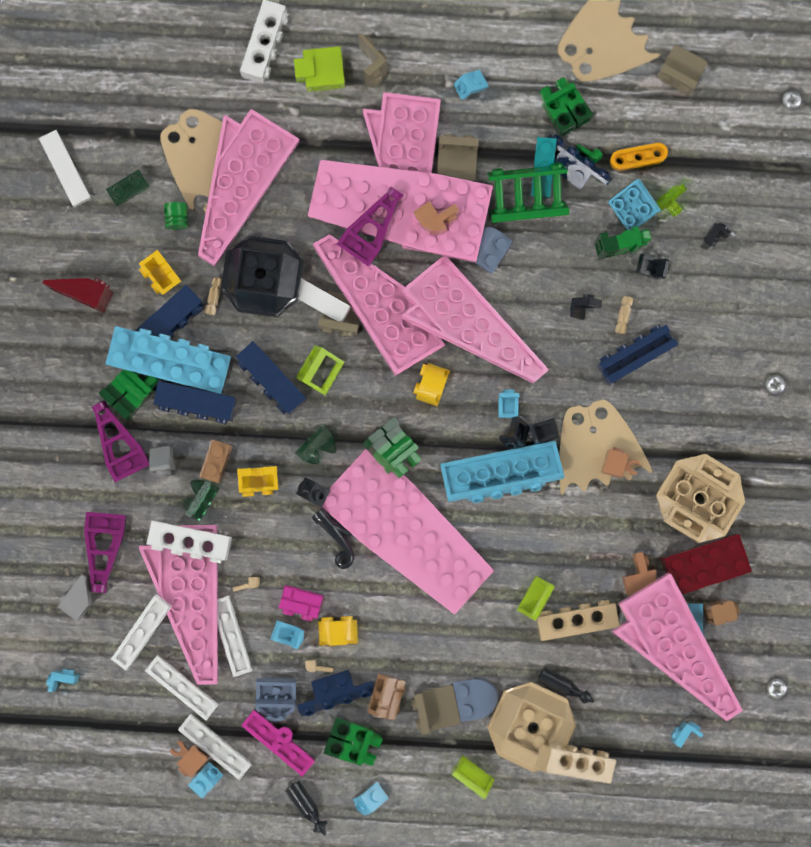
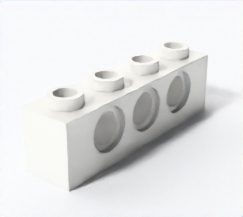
(268, 13)
(220, 542)

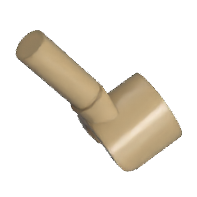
(254, 582)
(311, 667)

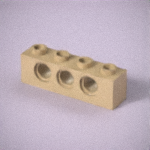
(608, 620)
(575, 763)

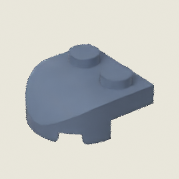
(492, 249)
(275, 697)
(475, 698)

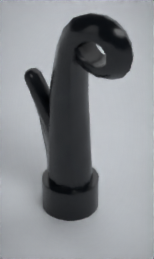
(337, 533)

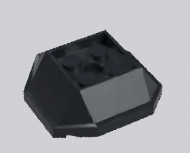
(267, 295)

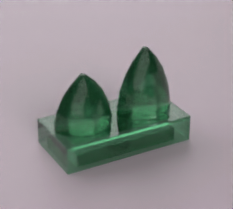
(127, 188)
(320, 439)
(205, 493)

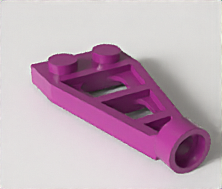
(357, 246)
(128, 464)
(103, 523)

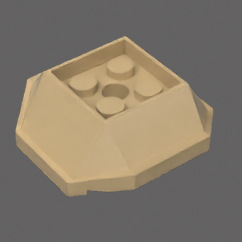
(721, 495)
(517, 710)

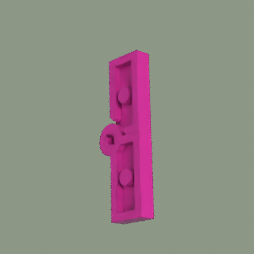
(278, 742)

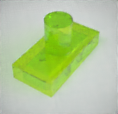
(668, 199)

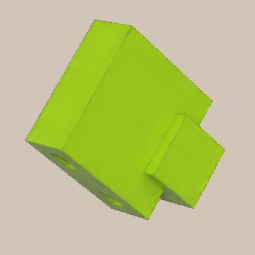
(320, 69)

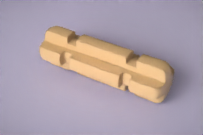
(213, 297)
(624, 315)

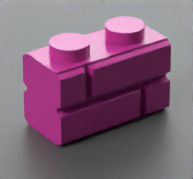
(300, 602)

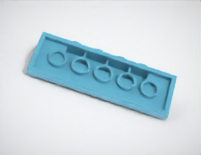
(168, 359)
(502, 473)

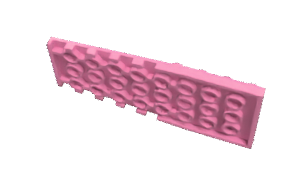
(349, 190)
(406, 531)

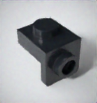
(652, 267)
(579, 305)
(544, 431)
(313, 492)

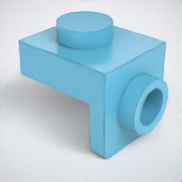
(470, 83)
(508, 404)
(287, 634)
(65, 676)
(681, 733)
(205, 780)
(370, 799)

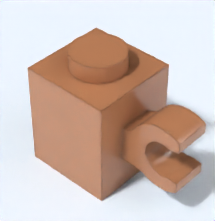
(616, 463)
(191, 759)

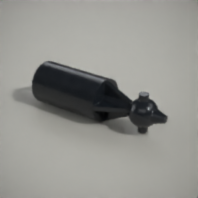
(562, 685)
(306, 806)

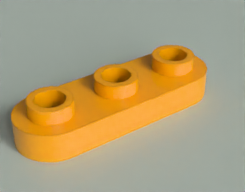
(646, 153)

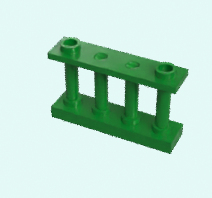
(523, 212)

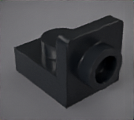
(712, 235)
(517, 434)

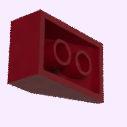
(83, 290)

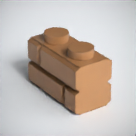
(215, 461)
(721, 611)
(387, 696)

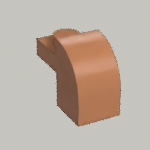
(434, 222)
(643, 576)

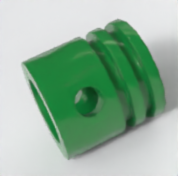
(175, 216)

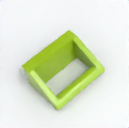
(312, 364)
(535, 598)
(472, 776)

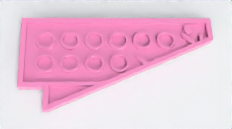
(404, 132)
(244, 169)
(379, 307)
(459, 314)
(193, 593)
(669, 637)

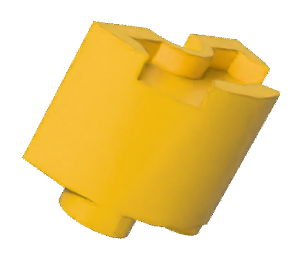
(159, 272)
(431, 384)
(257, 480)
(338, 632)

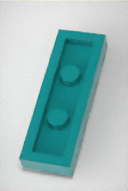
(544, 157)

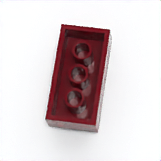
(707, 563)

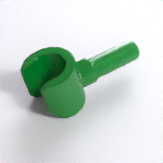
(595, 156)

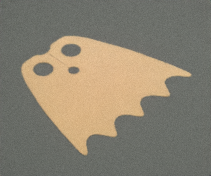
(610, 38)
(193, 162)
(584, 452)

